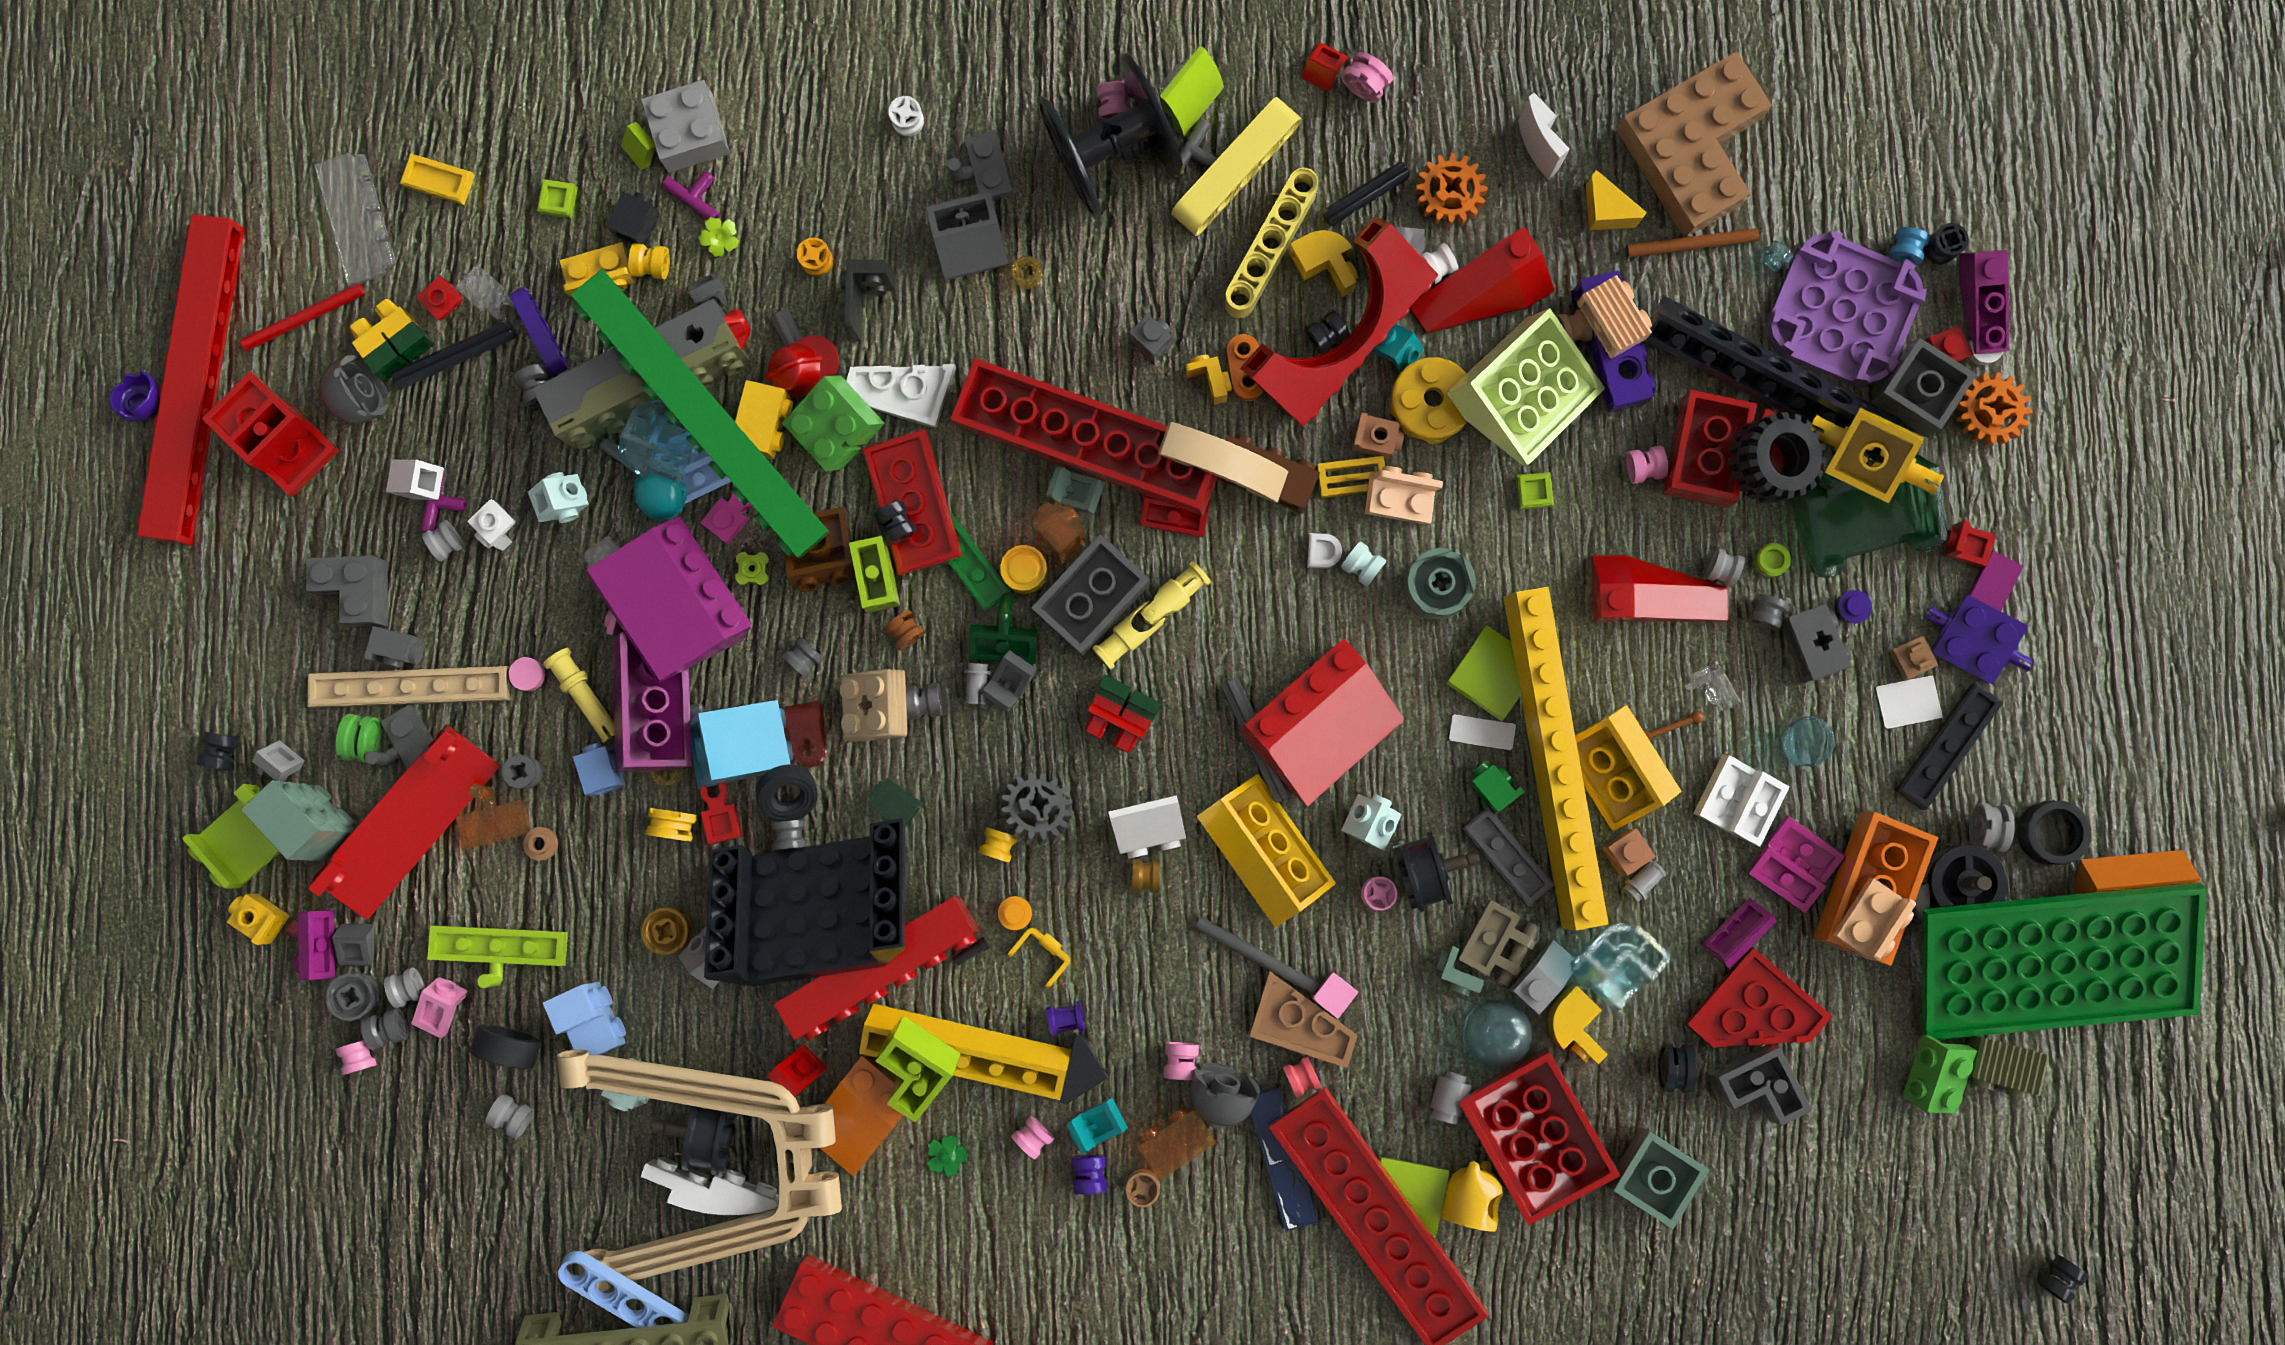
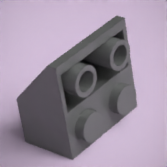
(967, 235)

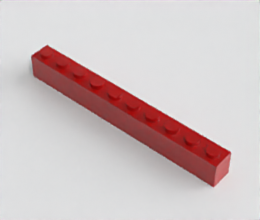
(190, 380)

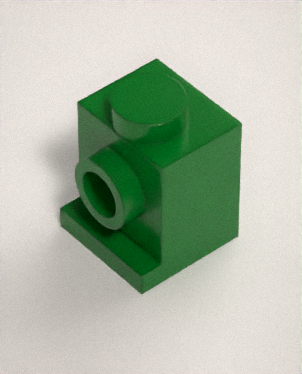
(1494, 786)

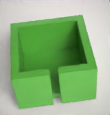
(829, 419)

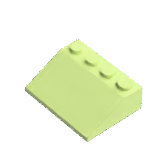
(1527, 388)

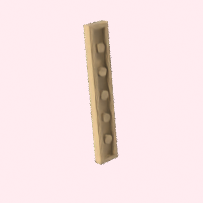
(408, 687)

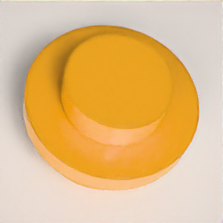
(1014, 913)

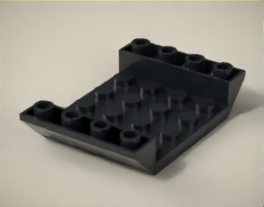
(806, 909)

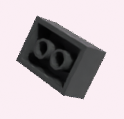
(1091, 595)

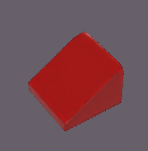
(1323, 66)

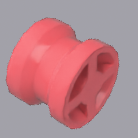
(1302, 1077)

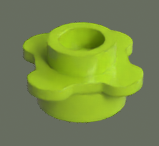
(757, 576)

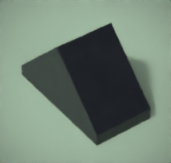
(1083, 1070)

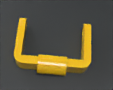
(1050, 945)

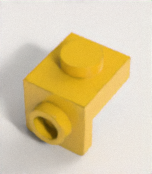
(1218, 381)

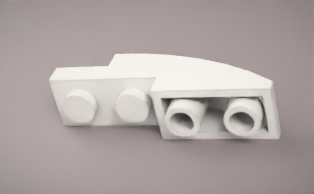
(723, 1196)

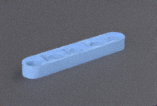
(624, 1290)

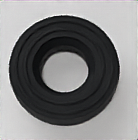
(782, 776)

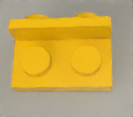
(582, 267)

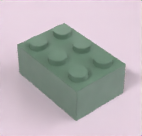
(299, 820)

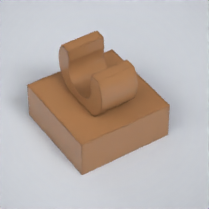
(1913, 658)

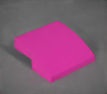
(1796, 863)

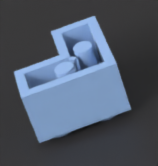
(587, 1018)

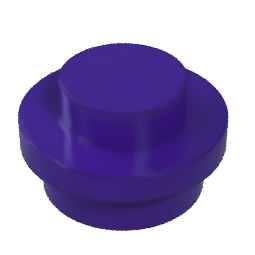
(1854, 606)

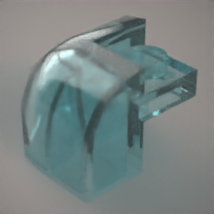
(654, 443)
(1619, 963)

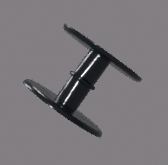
(1113, 135)

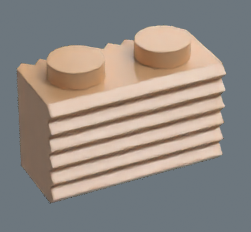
(1615, 316)

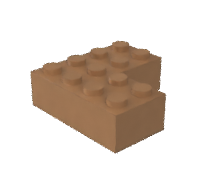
(1680, 140)

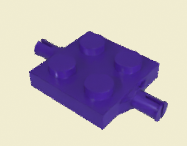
(1978, 638)

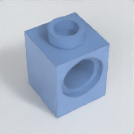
(597, 770)

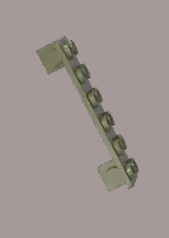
(704, 1327)

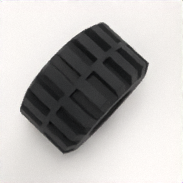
(1800, 452)

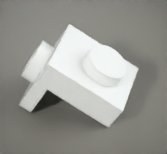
(491, 525)

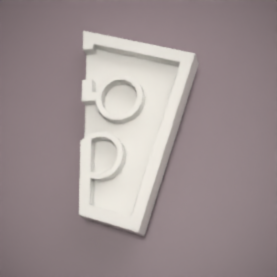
(904, 392)

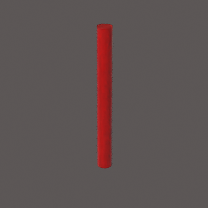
(302, 317)

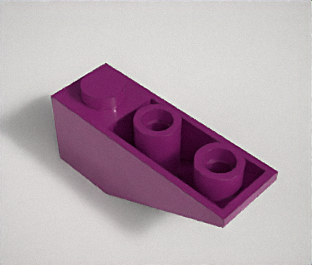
(1986, 298)

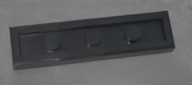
(1949, 746)

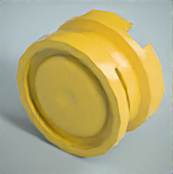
(1024, 569)
(670, 824)

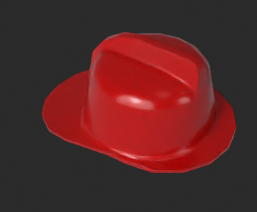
(802, 364)

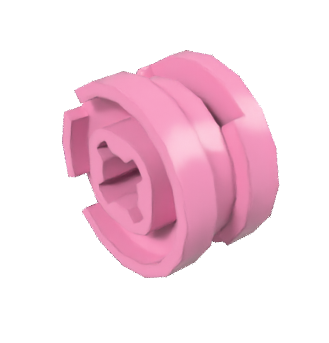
(1367, 77)

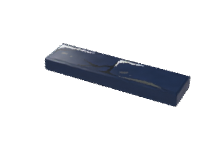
(1286, 1179)

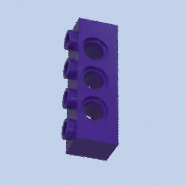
(1618, 392)

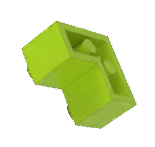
(921, 1064)

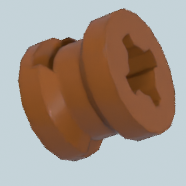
(904, 630)

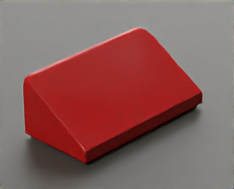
(1171, 518)

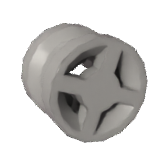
(443, 540)
(1725, 567)
(404, 987)

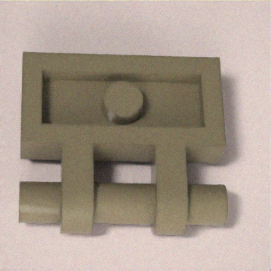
(1489, 939)

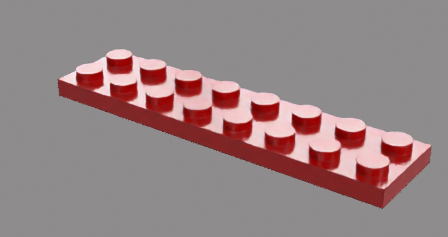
(1378, 1219)

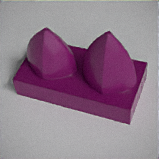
(315, 944)

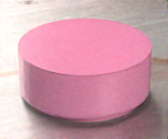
(527, 674)

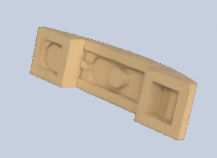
(1223, 460)

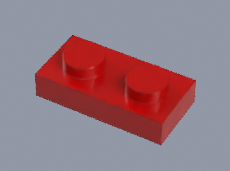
(798, 1070)

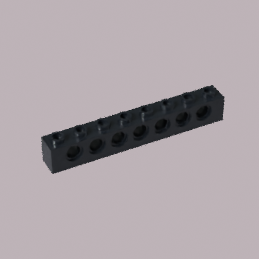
(1755, 368)

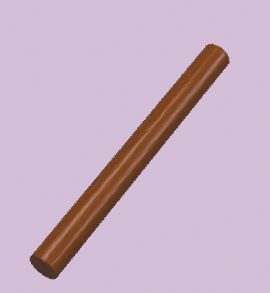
(1692, 242)

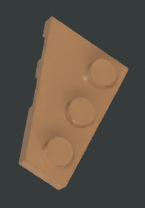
(1300, 1025)

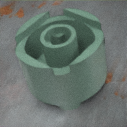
(1447, 567)

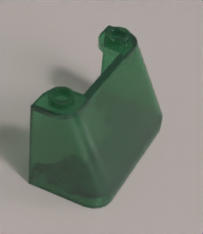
(1846, 522)

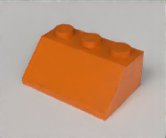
(2134, 872)

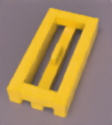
(1346, 464)

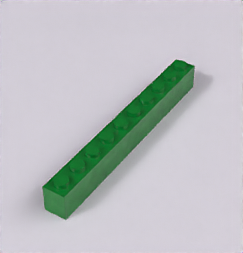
(699, 413)

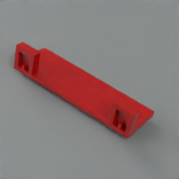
(404, 823)

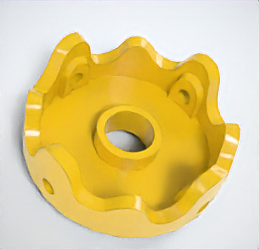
(1411, 410)

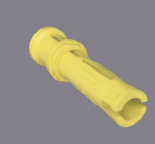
(574, 682)

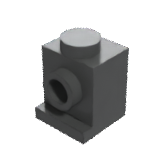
(1152, 338)
(393, 647)

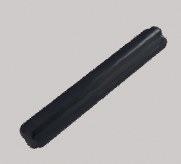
(453, 354)

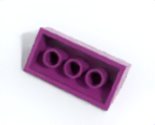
(648, 715)

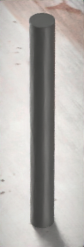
(1256, 955)

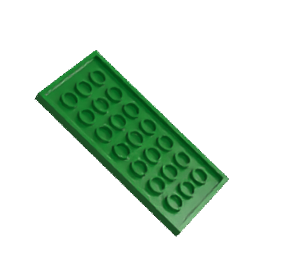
(2062, 961)

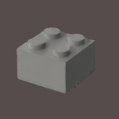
(685, 126)

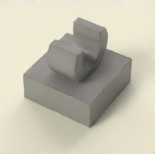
(277, 761)

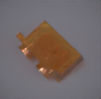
(1176, 1142)

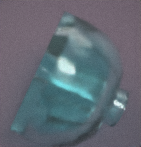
(1497, 1032)

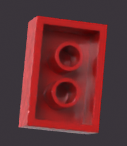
(1701, 448)

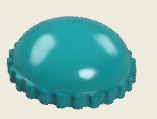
(659, 496)

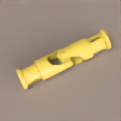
(1168, 600)

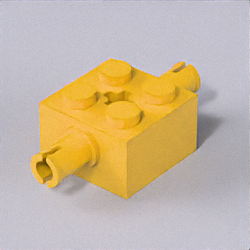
(1883, 476)

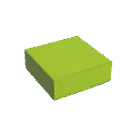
(638, 145)
(557, 198)
(1534, 490)

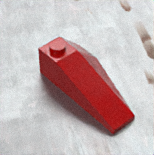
(1496, 282)
(1645, 592)

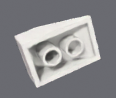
(1148, 826)

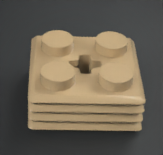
(874, 705)

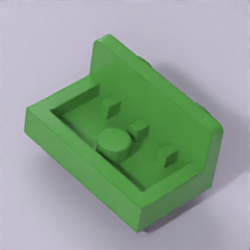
(1939, 1075)

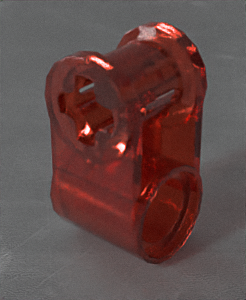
(807, 727)

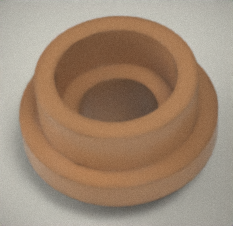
(549, 848)

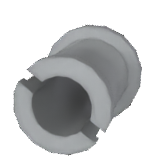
(976, 682)
(1644, 881)

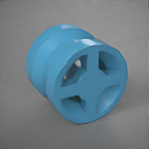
(1909, 245)

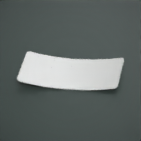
(1482, 732)

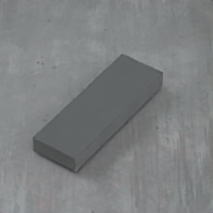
(1507, 857)

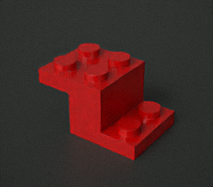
(270, 434)

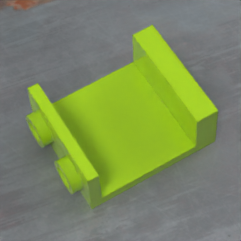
(232, 844)

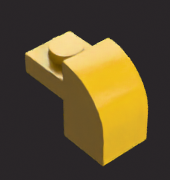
(1325, 251)
(1567, 1021)

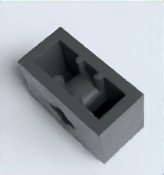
(1820, 660)

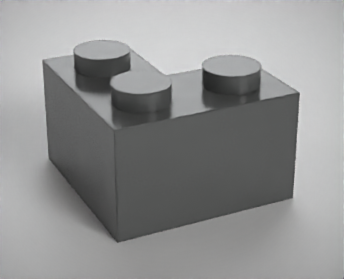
(358, 582)
(1763, 1076)

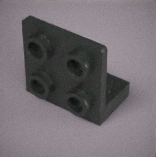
(861, 276)

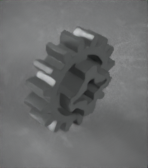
(1026, 818)

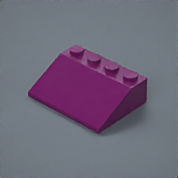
(669, 599)

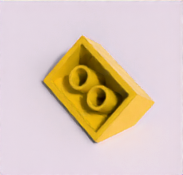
(1623, 769)

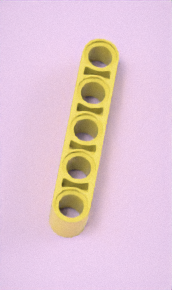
(1236, 166)
(1275, 228)

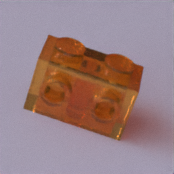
(1059, 529)

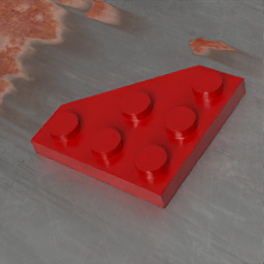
(1757, 1008)

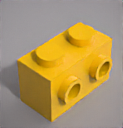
(762, 415)

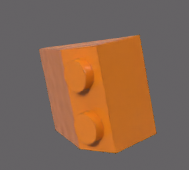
(861, 1113)

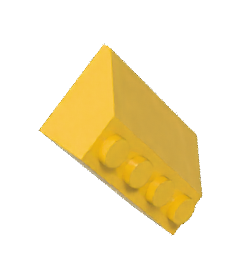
(1266, 850)

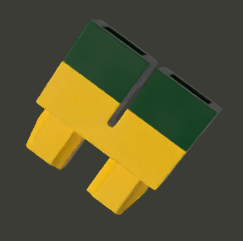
(378, 341)

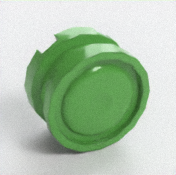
(357, 737)

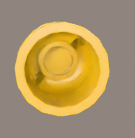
(1473, 1197)

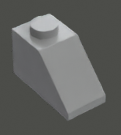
(1543, 978)

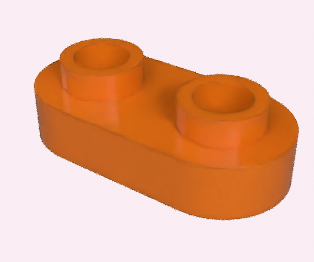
(1235, 362)

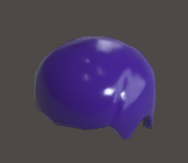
(135, 397)

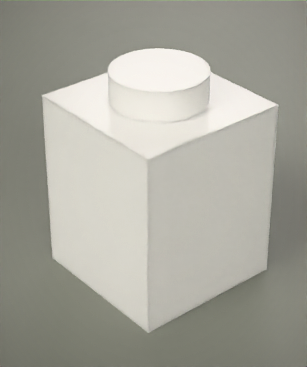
(414, 479)

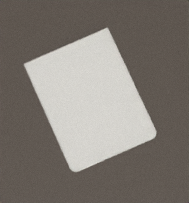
(1909, 702)

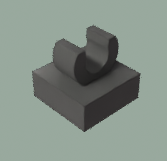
(706, 288)

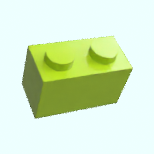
(874, 574)

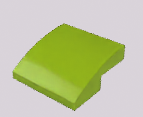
(1191, 91)
(1488, 674)
(1422, 1187)

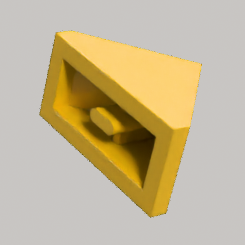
(1610, 206)

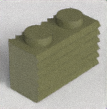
(2007, 1066)

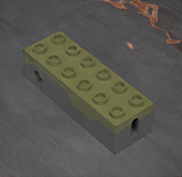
(602, 393)

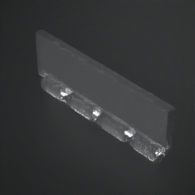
(352, 224)

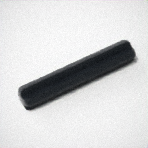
(1366, 193)

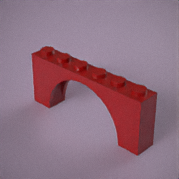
(1395, 282)

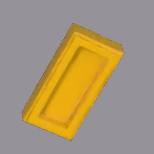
(437, 179)

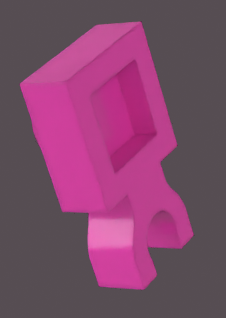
(726, 518)

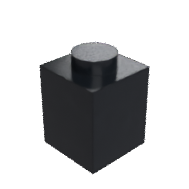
(633, 218)

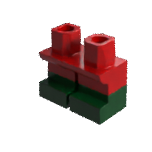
(1107, 709)

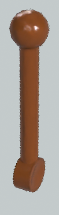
(1696, 717)

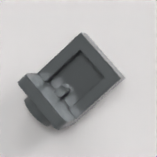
(1009, 681)

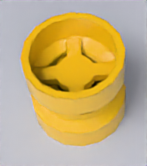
(649, 261)

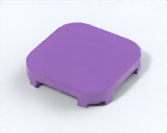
(1844, 310)

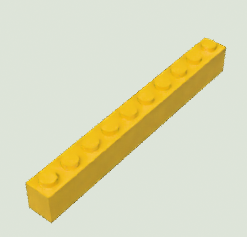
(1555, 759)

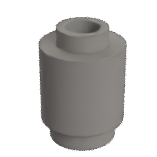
(1446, 1097)

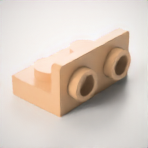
(1401, 495)
(1874, 920)

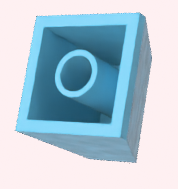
(738, 743)

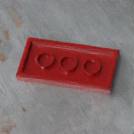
(908, 473)

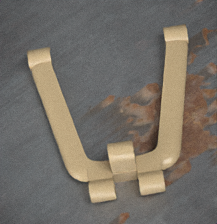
(794, 1134)

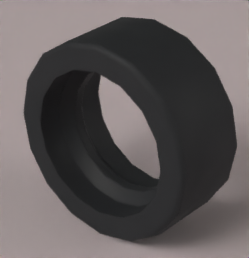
(2080, 832)
(505, 1047)

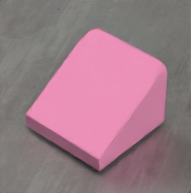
(1334, 994)

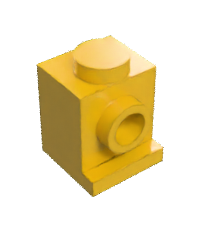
(266, 922)

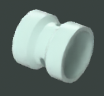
(1363, 563)

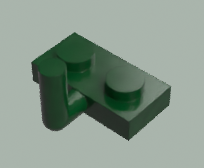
(994, 642)

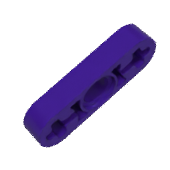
(539, 331)

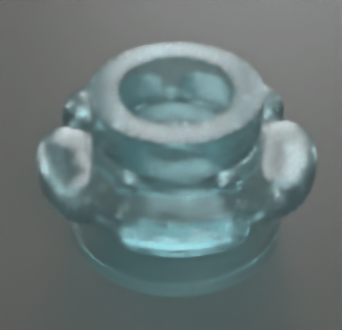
(1777, 256)

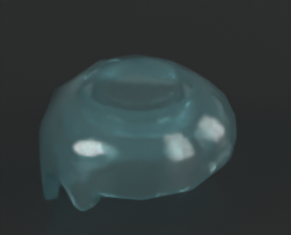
(1807, 741)

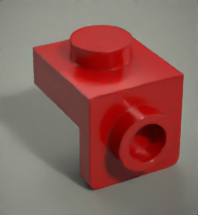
(440, 298)
(1969, 544)

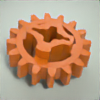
(1459, 200)
(2003, 399)

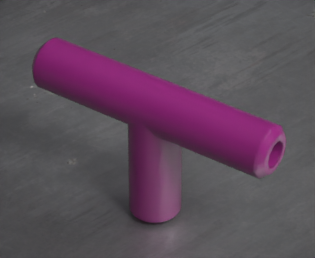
(692, 196)
(443, 502)

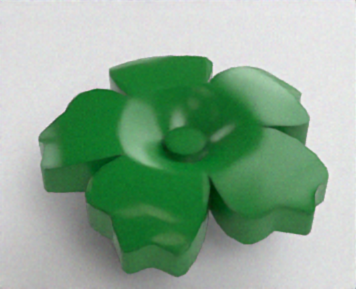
(946, 1155)

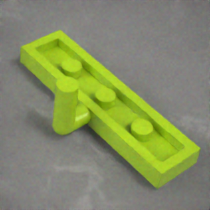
(496, 948)

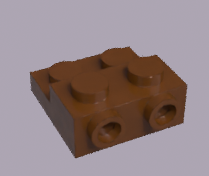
(828, 559)

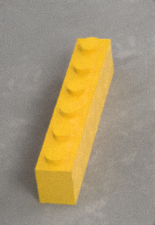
(984, 1053)

